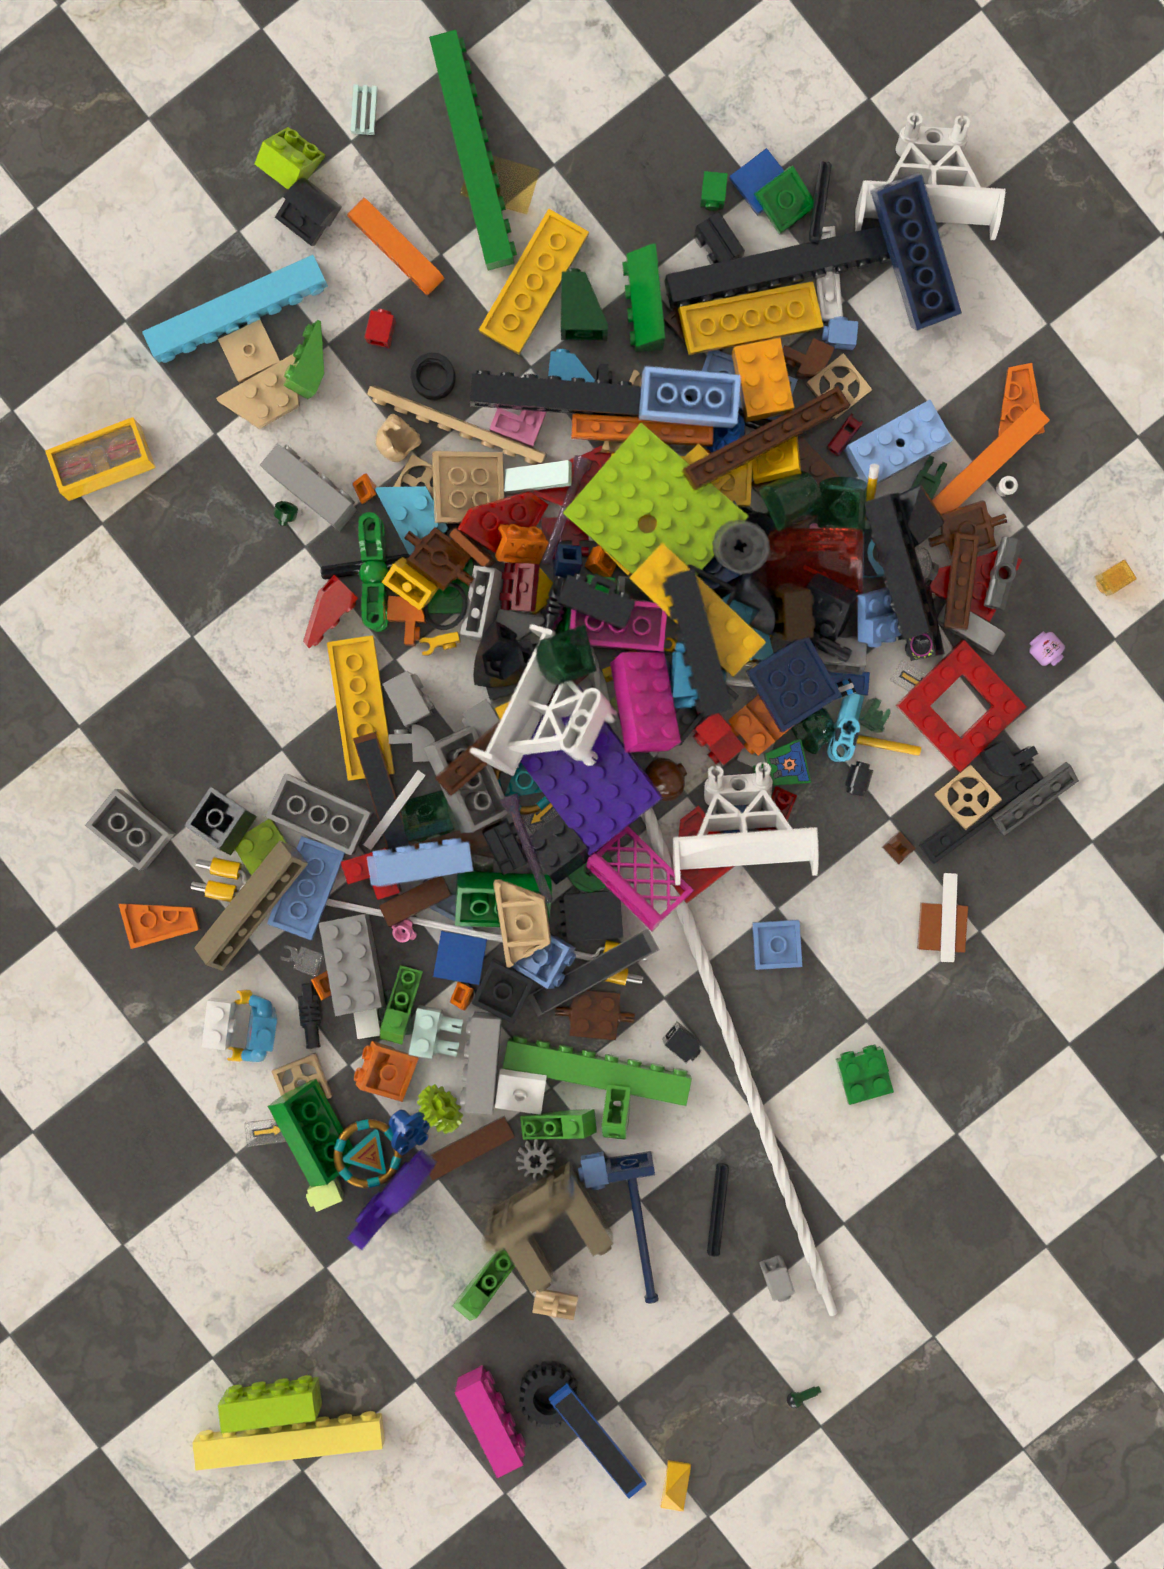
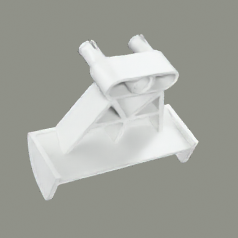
(950, 204)
(525, 712)
(743, 847)

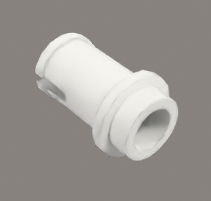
(1011, 484)

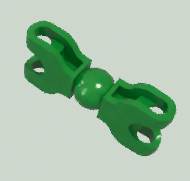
(373, 571)

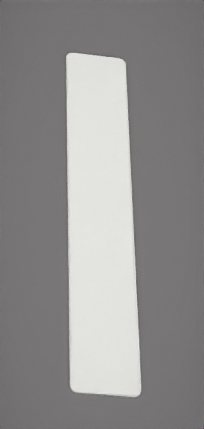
(948, 917)

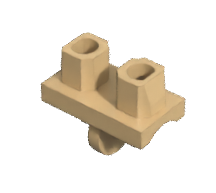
(555, 1304)

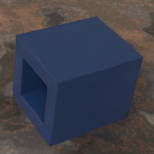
(567, 560)

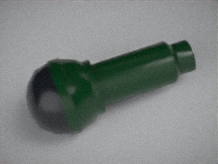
(795, 1399)

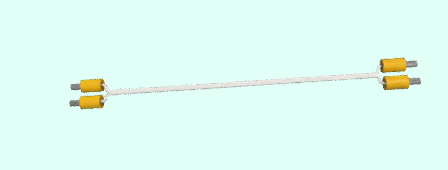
(232, 870)

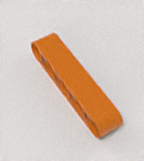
(395, 246)

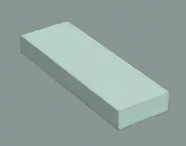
(538, 477)

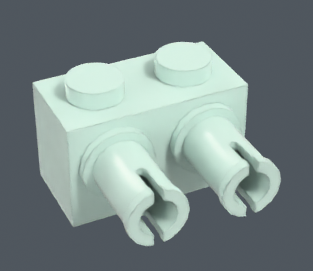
(425, 1032)

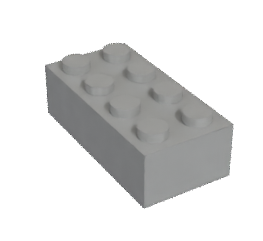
(306, 485)
(479, 799)
(319, 814)
(352, 964)
(482, 1064)

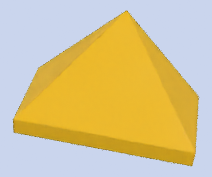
(544, 586)
(675, 1485)

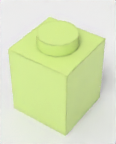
(325, 1195)

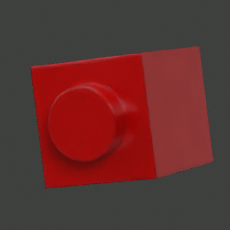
(380, 328)

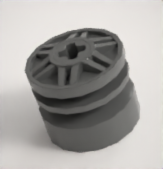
(751, 553)

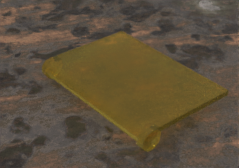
(516, 184)

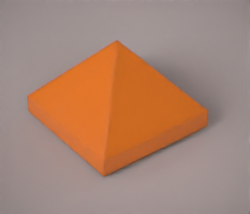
(364, 488)
(322, 985)
(462, 996)

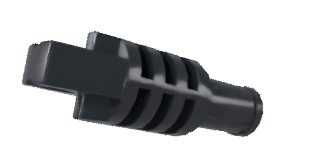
(554, 611)
(309, 1016)

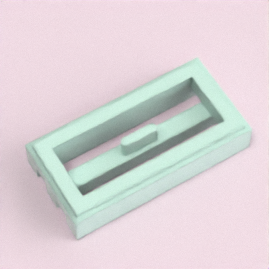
(364, 90)

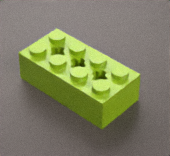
(270, 1404)

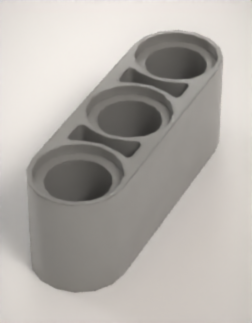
(979, 633)

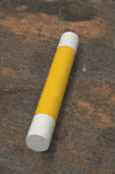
(871, 486)

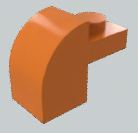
(402, 611)

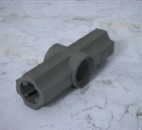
(1006, 558)

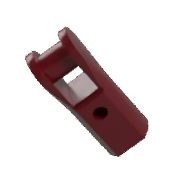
(843, 437)

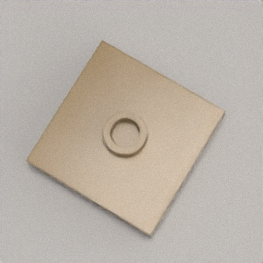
(249, 350)

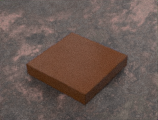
(473, 548)
(931, 926)

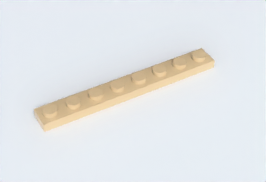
(447, 422)

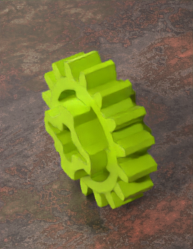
(440, 1109)

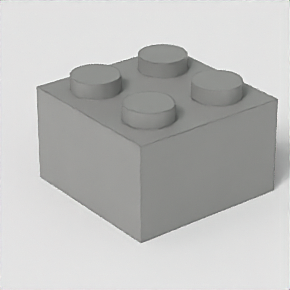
(408, 698)

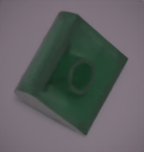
(792, 499)
(843, 503)
(565, 655)
(427, 816)

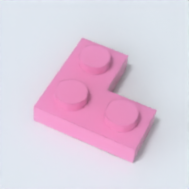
(518, 428)

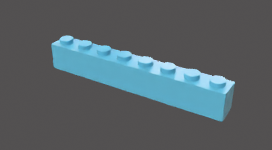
(235, 309)

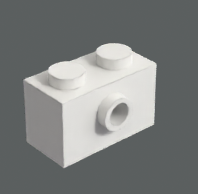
(219, 1023)

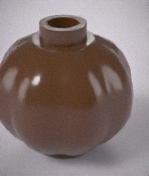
(667, 777)

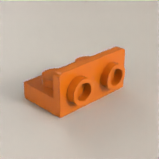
(521, 544)

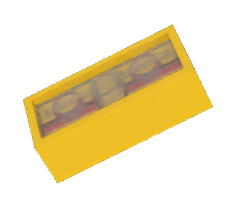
(100, 459)

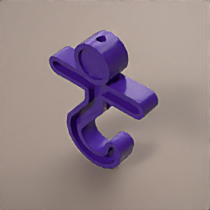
(391, 1199)

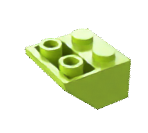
(288, 157)

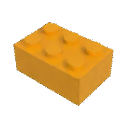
(763, 379)

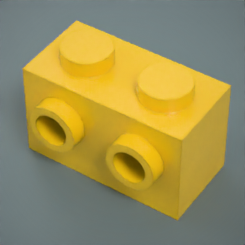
(410, 584)

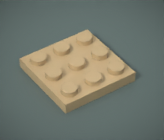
(465, 482)

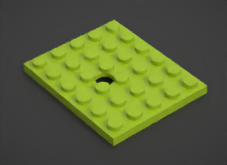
(649, 480)

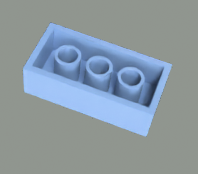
(712, 394)
(917, 430)
(421, 863)

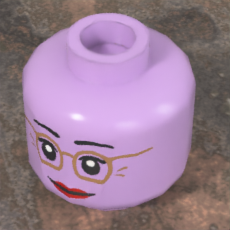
(1047, 648)

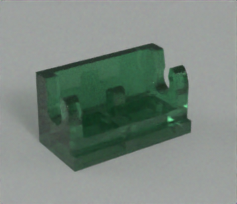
(872, 718)

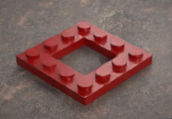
(1003, 709)

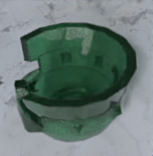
(814, 730)

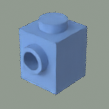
(841, 333)
(593, 1170)

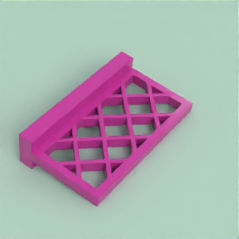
(624, 891)

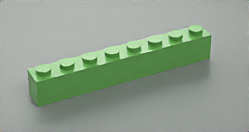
(597, 1071)

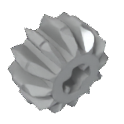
(545, 1158)

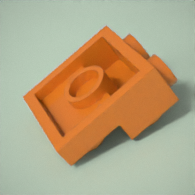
(755, 726)
(385, 1071)

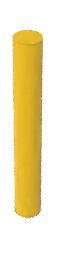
(889, 745)

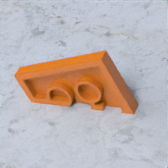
(1019, 395)
(156, 922)

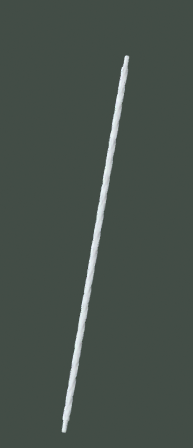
(731, 1040)

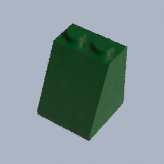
(580, 309)

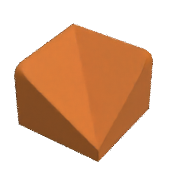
(600, 562)

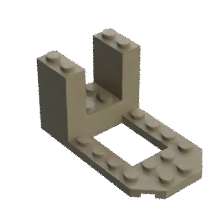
(531, 1210)

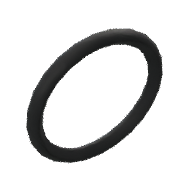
(458, 620)

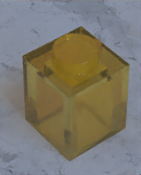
(1114, 578)

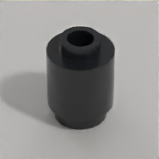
(858, 778)

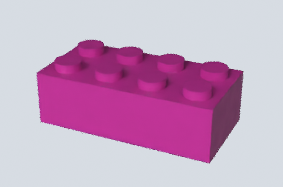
(643, 632)
(645, 702)
(490, 1420)

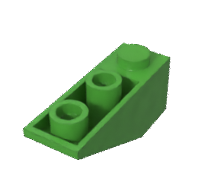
(308, 367)
(400, 1005)
(559, 1125)
(484, 1285)

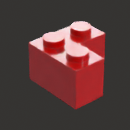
(718, 739)
(357, 869)

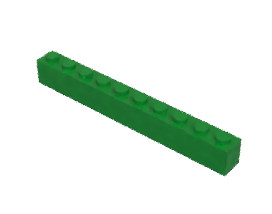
(471, 149)

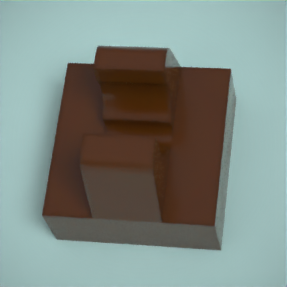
(898, 847)

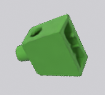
(615, 1117)

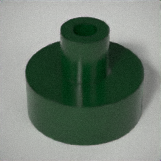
(285, 512)

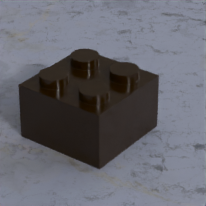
(793, 611)

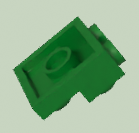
(864, 1074)

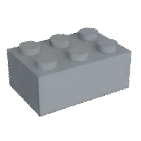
(130, 829)

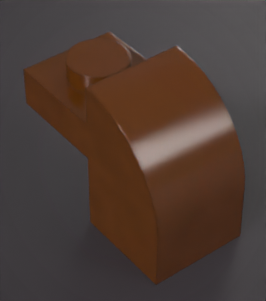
(811, 362)

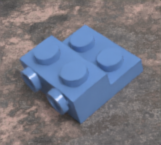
(876, 618)
(548, 963)

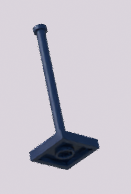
(630, 1168)

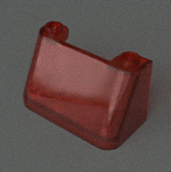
(801, 553)

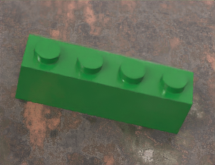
(645, 299)
(477, 898)
(310, 1131)

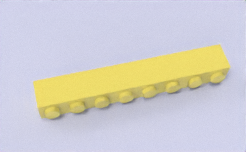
(289, 1441)

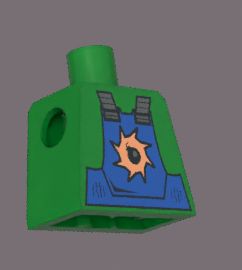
(787, 764)

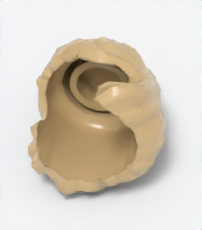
(396, 438)

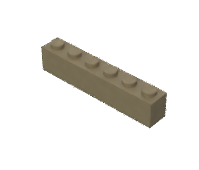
(250, 906)

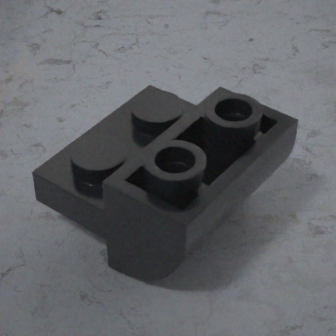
(307, 211)

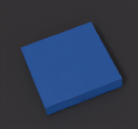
(754, 176)
(460, 957)

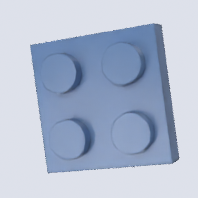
(777, 944)

